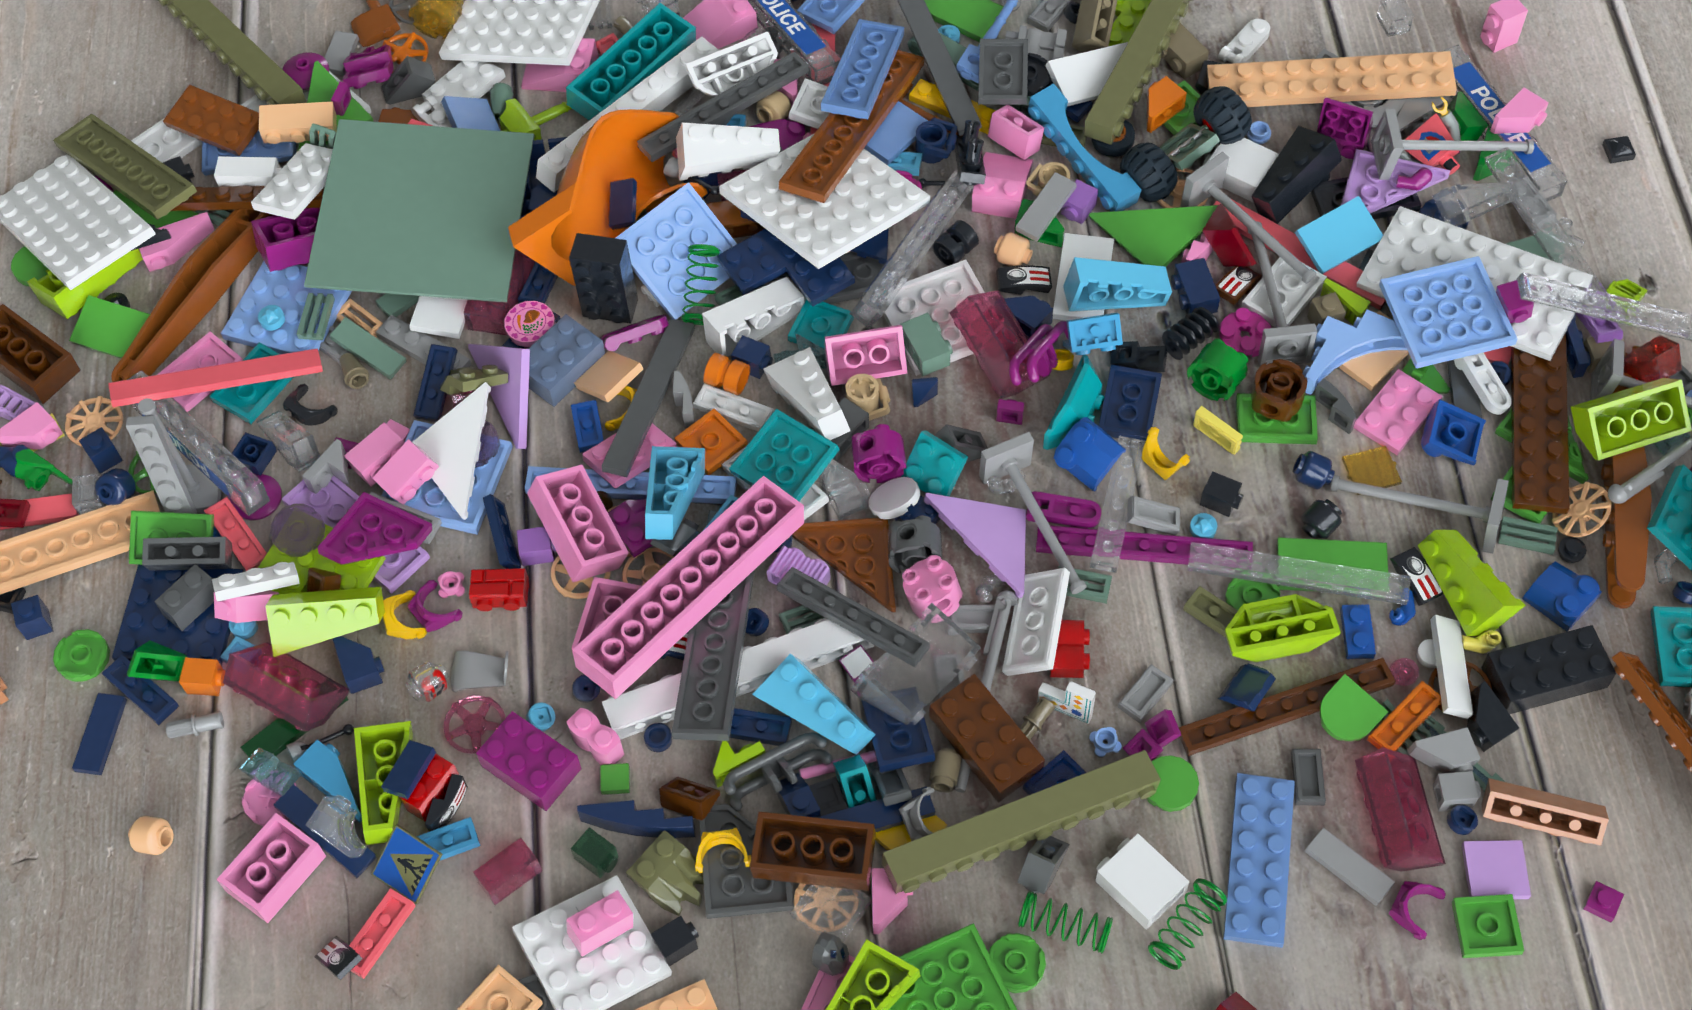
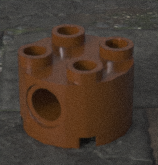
(1278, 390)

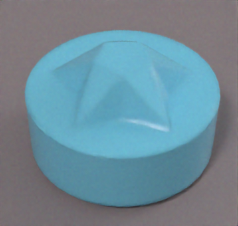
(951, 32)
(271, 317)
(1203, 526)
(244, 629)
(541, 716)

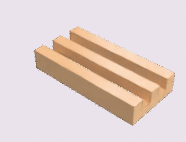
(373, 320)

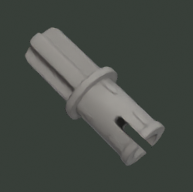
(195, 725)

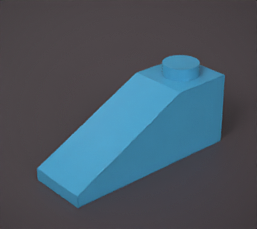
(326, 773)

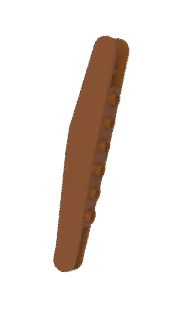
(192, 293)
(1626, 527)

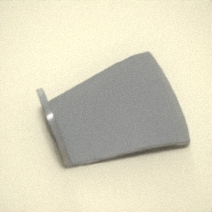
(478, 670)

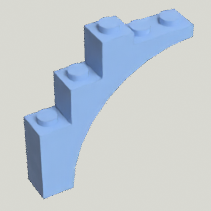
(1341, 342)

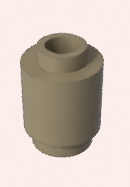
(945, 770)

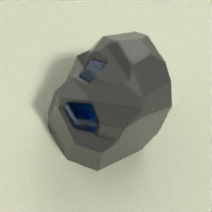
(830, 954)

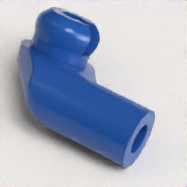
(1404, 612)

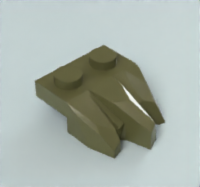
(471, 378)
(667, 874)

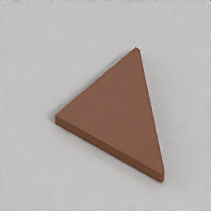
(856, 551)

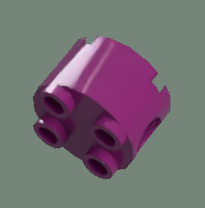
(878, 454)

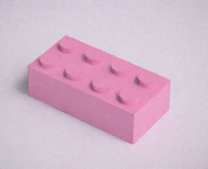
(577, 523)

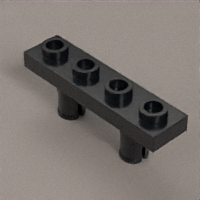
(969, 155)

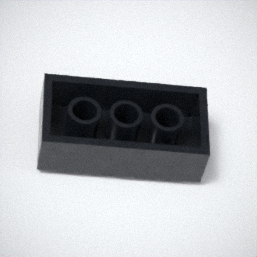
(604, 278)
(1549, 669)

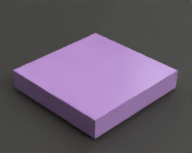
(1496, 868)

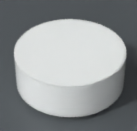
(1426, 654)

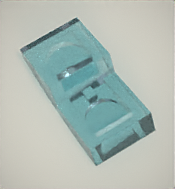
(270, 771)

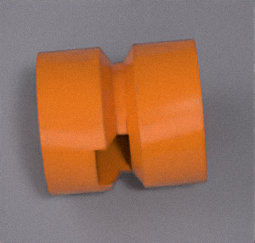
(723, 372)

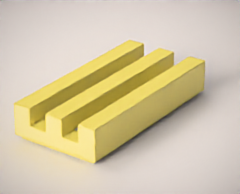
(1217, 430)

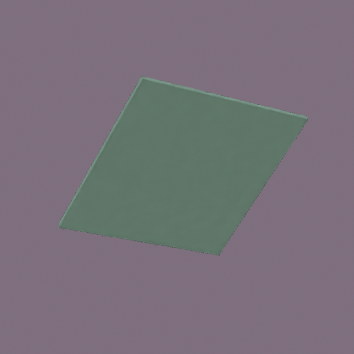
(420, 211)

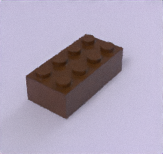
(32, 357)
(986, 737)
(813, 851)

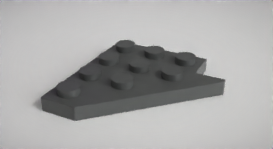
(728, 882)

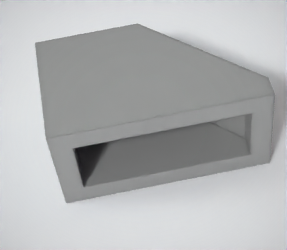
(1447, 751)

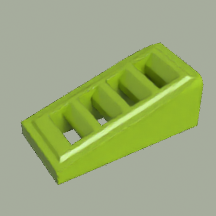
(1353, 303)

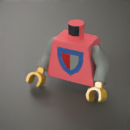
(1436, 128)

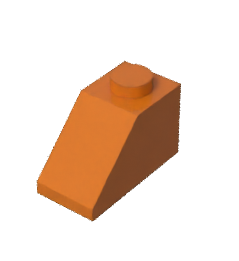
(1163, 102)

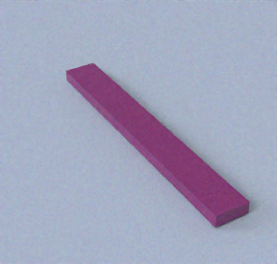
(1135, 545)

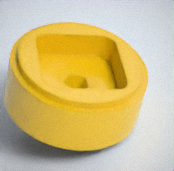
(1065, 359)

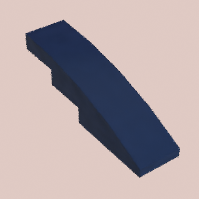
(626, 819)

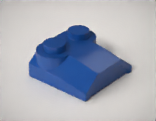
(1452, 433)
(1088, 453)
(1562, 595)

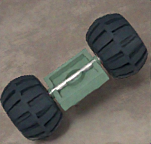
(1220, 119)

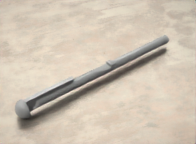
(1621, 493)
(992, 648)

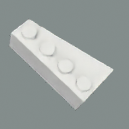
(722, 148)
(752, 315)
(808, 392)

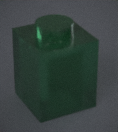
(595, 853)

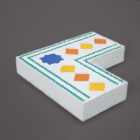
(1074, 702)

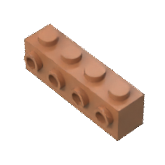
(1544, 812)

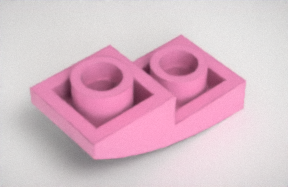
(1198, 250)

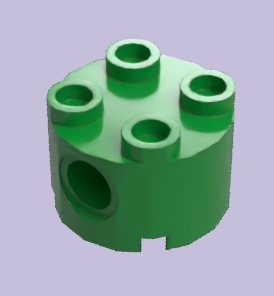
(1217, 370)

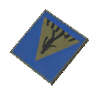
(407, 864)

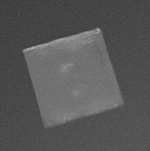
(831, 909)

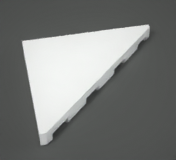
(456, 447)

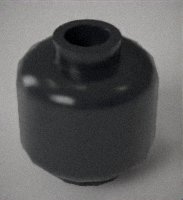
(1321, 519)

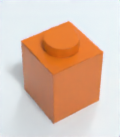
(202, 676)

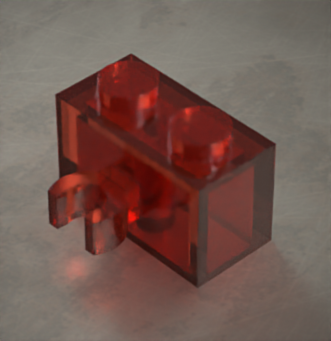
(1653, 360)

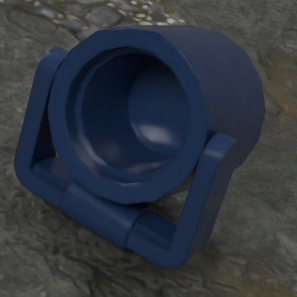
(933, 140)

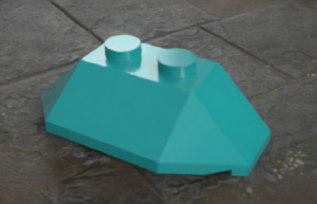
(1078, 401)

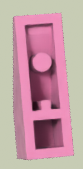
(184, 237)

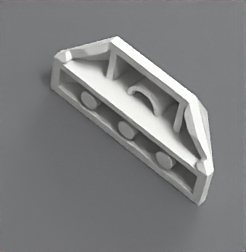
(732, 65)

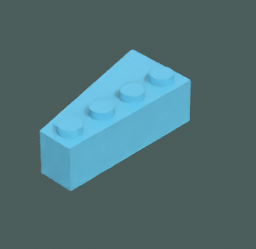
(1115, 285)
(671, 487)
(808, 700)

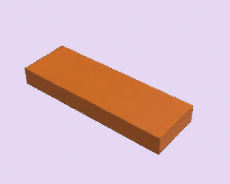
(1406, 718)

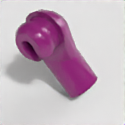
(1416, 182)

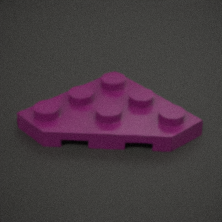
(372, 531)

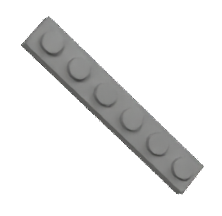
(160, 464)

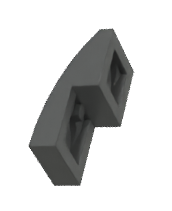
(1341, 410)

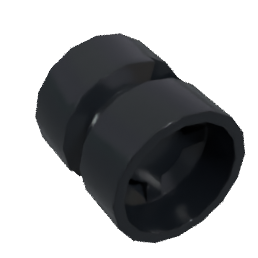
(955, 243)

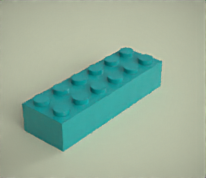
(630, 61)

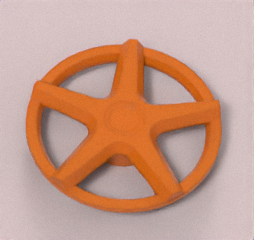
(405, 50)

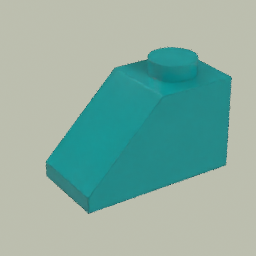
(854, 781)

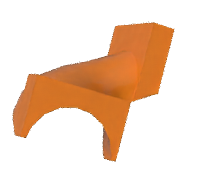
(582, 201)

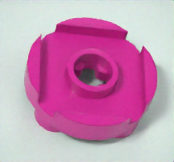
(1240, 321)

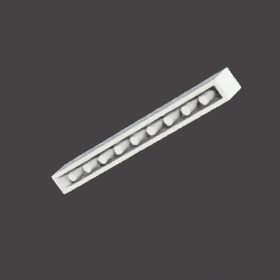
(650, 94)
(657, 701)

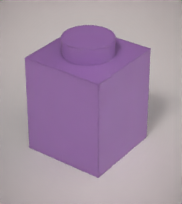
(1080, 202)
(535, 546)

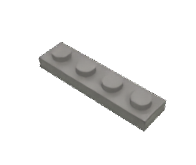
(411, 342)

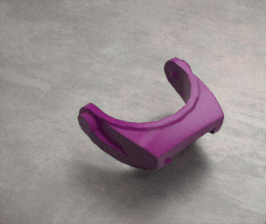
(429, 620)
(1399, 909)

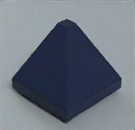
(923, 390)

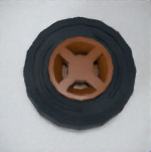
(1120, 144)

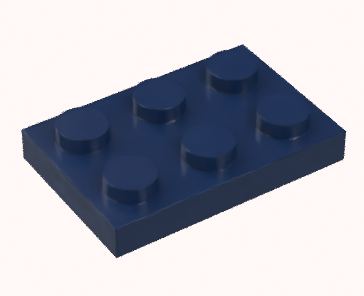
(1130, 402)
(897, 743)

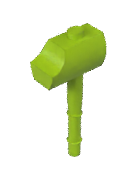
(518, 120)

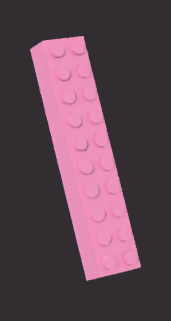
(688, 587)

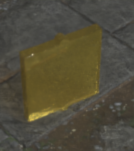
(1372, 468)

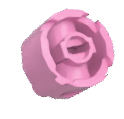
(932, 582)

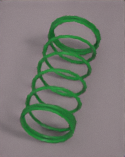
(709, 252)
(1030, 897)
(1164, 946)

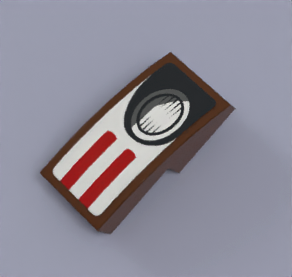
(1237, 283)

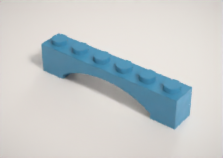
(1114, 189)

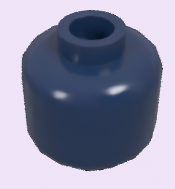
(1313, 470)
(115, 486)

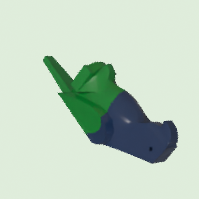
(29, 466)

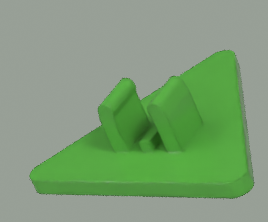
(1428, 376)

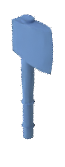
(969, 62)

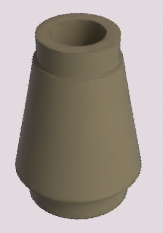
(353, 371)

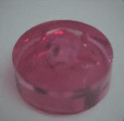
(1404, 671)

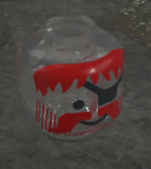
(427, 681)

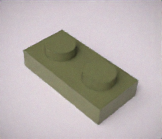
(1210, 610)

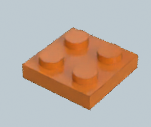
(716, 436)

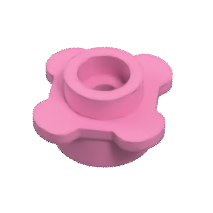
(451, 578)

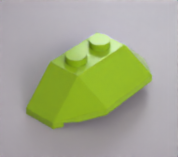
(1280, 628)

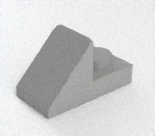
(329, 464)

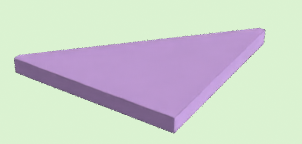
(1377, 193)
(511, 397)
(989, 531)

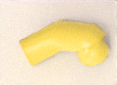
(1483, 642)

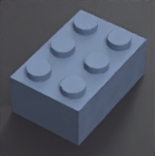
(562, 358)

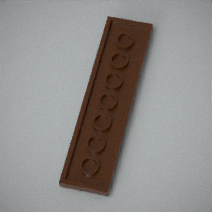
(1540, 431)

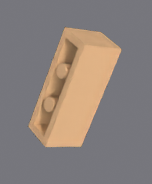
(293, 121)

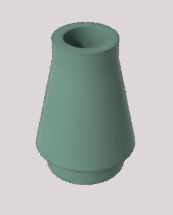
(498, 96)

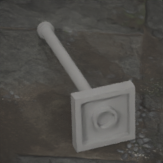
(1388, 144)
(1208, 182)
(1285, 341)
(1609, 373)
(1008, 459)
(201, 489)
(1490, 515)

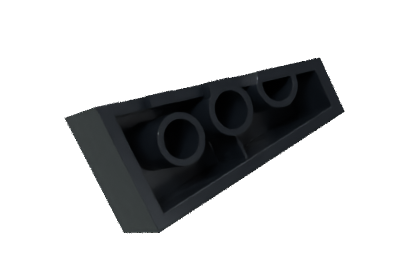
(1295, 173)

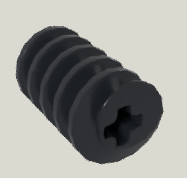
(1189, 332)

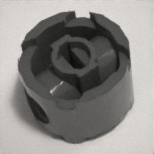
(912, 542)

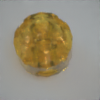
(435, 16)

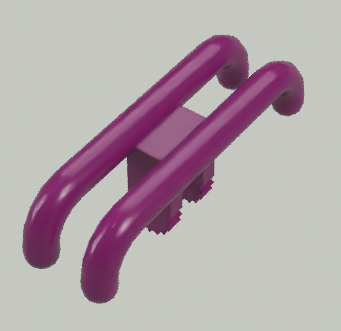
(1040, 351)

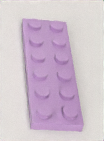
(332, 504)

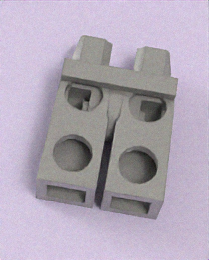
(1047, 44)

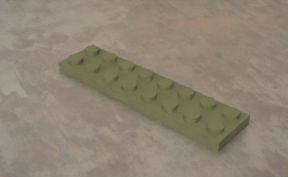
(125, 166)

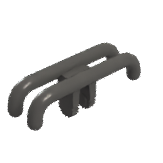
(774, 767)

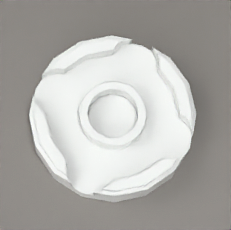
(894, 497)

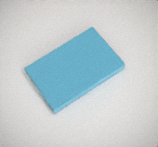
(1339, 235)

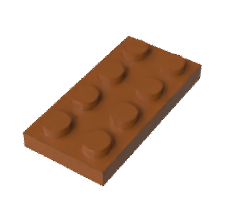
(213, 120)

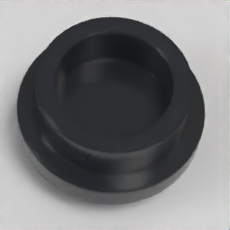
(1572, 549)

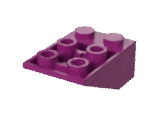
(1347, 125)

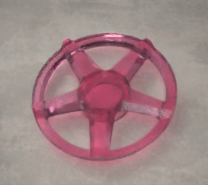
(473, 724)

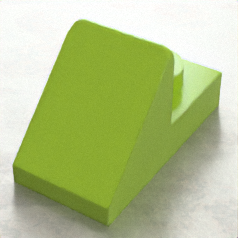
(728, 760)

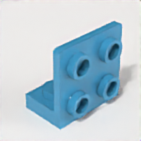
(1093, 333)

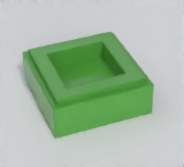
(615, 779)

